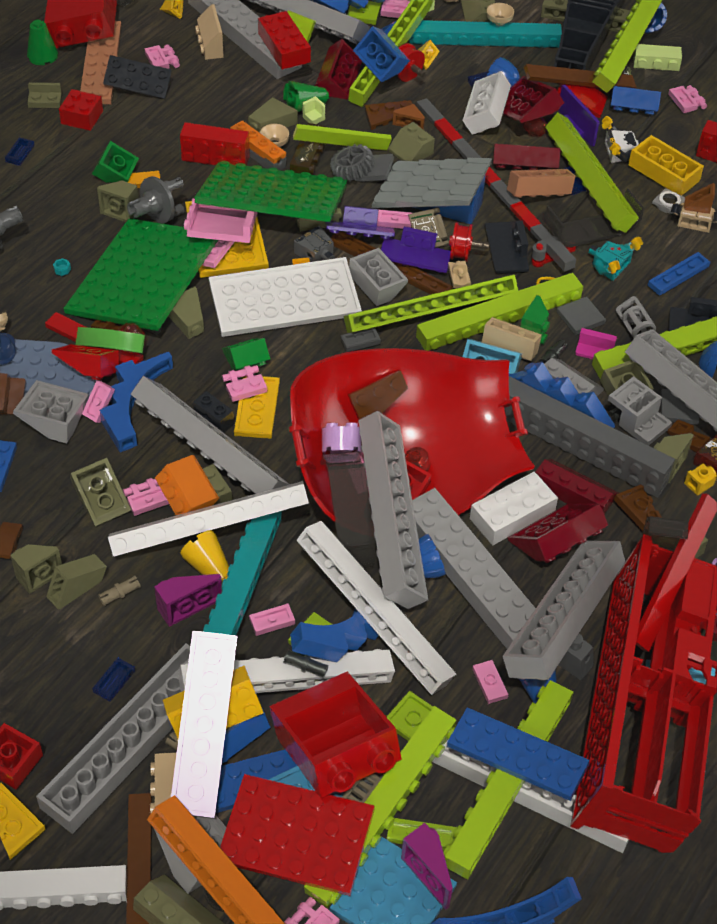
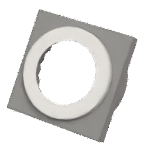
(666, 207)

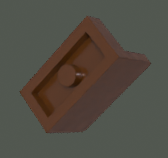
(11, 393)

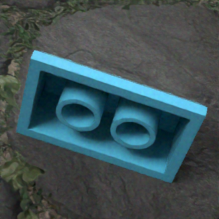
(484, 351)

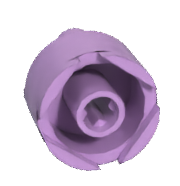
(341, 438)

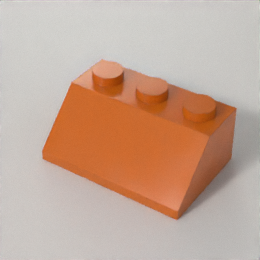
(186, 486)

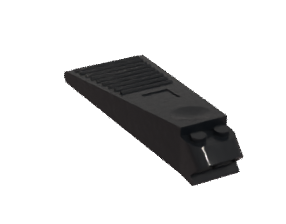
(584, 32)

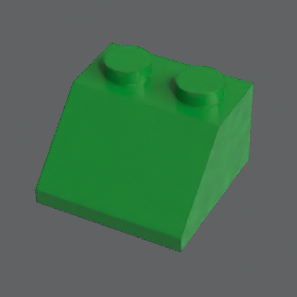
(115, 164)
(536, 319)
(247, 353)

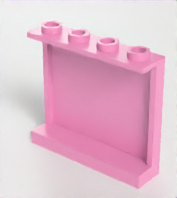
(219, 223)

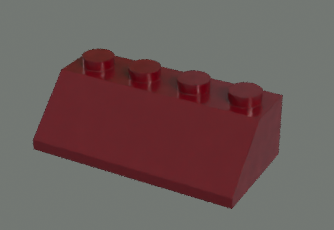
(339, 70)
(525, 156)
(573, 486)

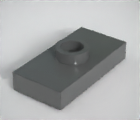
(360, 339)

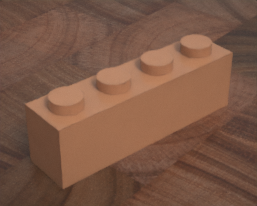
(540, 182)

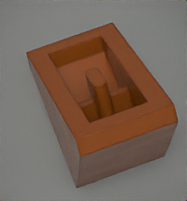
(407, 115)
(700, 200)

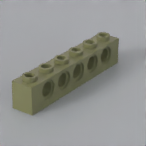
(557, 9)

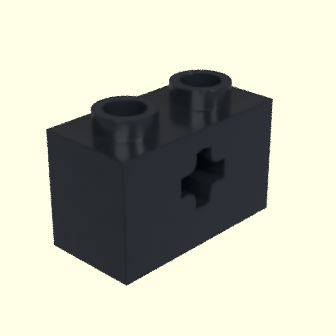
(214, 411)

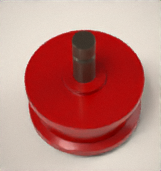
(415, 64)
(463, 241)

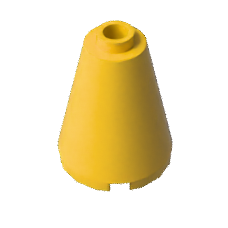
(206, 555)

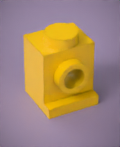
(700, 479)

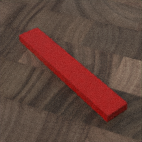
(69, 328)

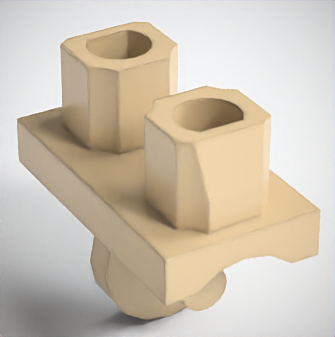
(459, 274)

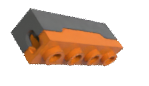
(263, 149)

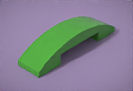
(110, 339)

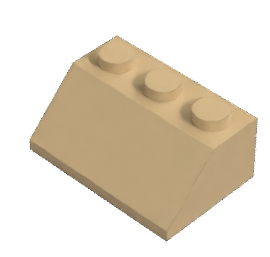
(209, 34)

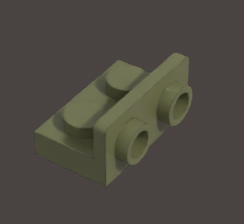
(44, 95)

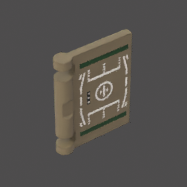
(428, 222)

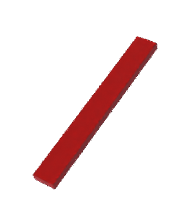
(675, 572)

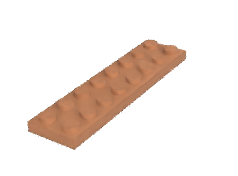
(96, 64)

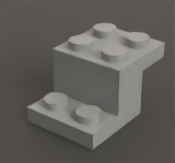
(640, 411)

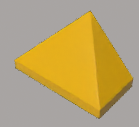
(173, 7)
(430, 52)

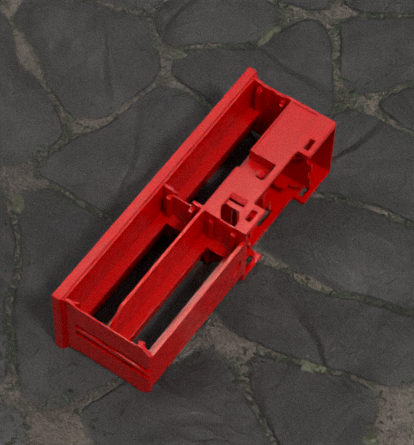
(659, 693)

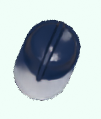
(7, 348)

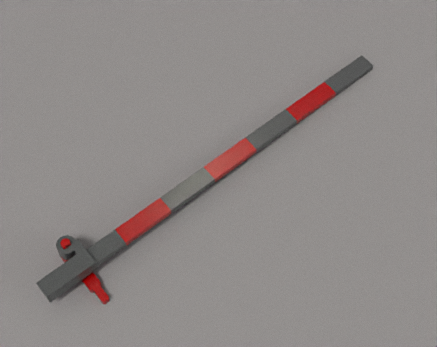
(548, 246)

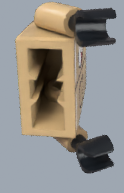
(694, 220)

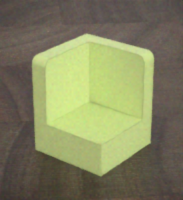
(314, 110)

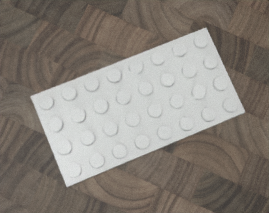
(284, 296)

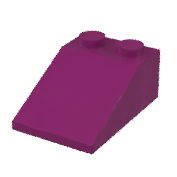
(186, 596)
(426, 859)

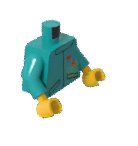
(613, 258)

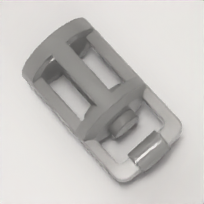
(634, 315)

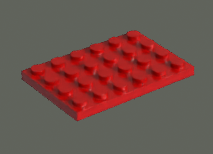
(297, 834)

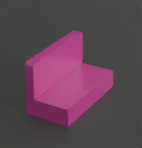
(593, 342)

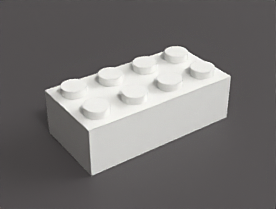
(486, 103)
(513, 508)

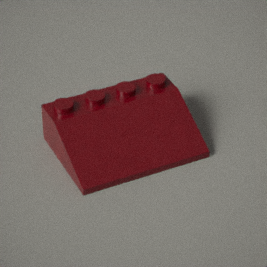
(531, 100)
(560, 530)

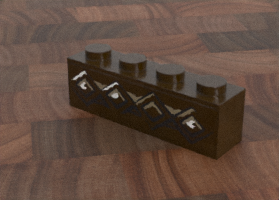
(307, 155)

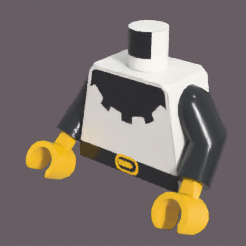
(618, 142)

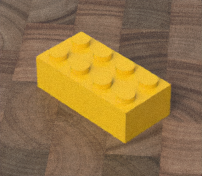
(665, 165)
(242, 704)

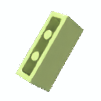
(657, 57)

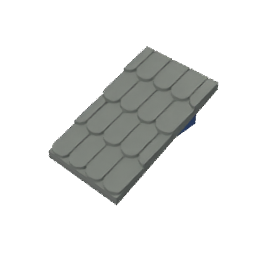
(446, 184)

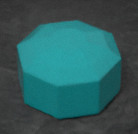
(61, 267)

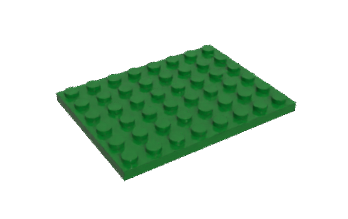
(272, 191)
(140, 275)

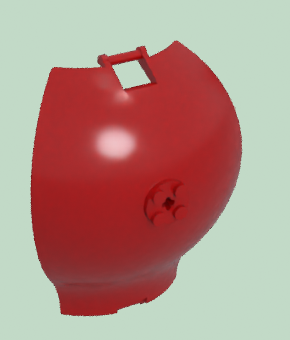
(448, 410)

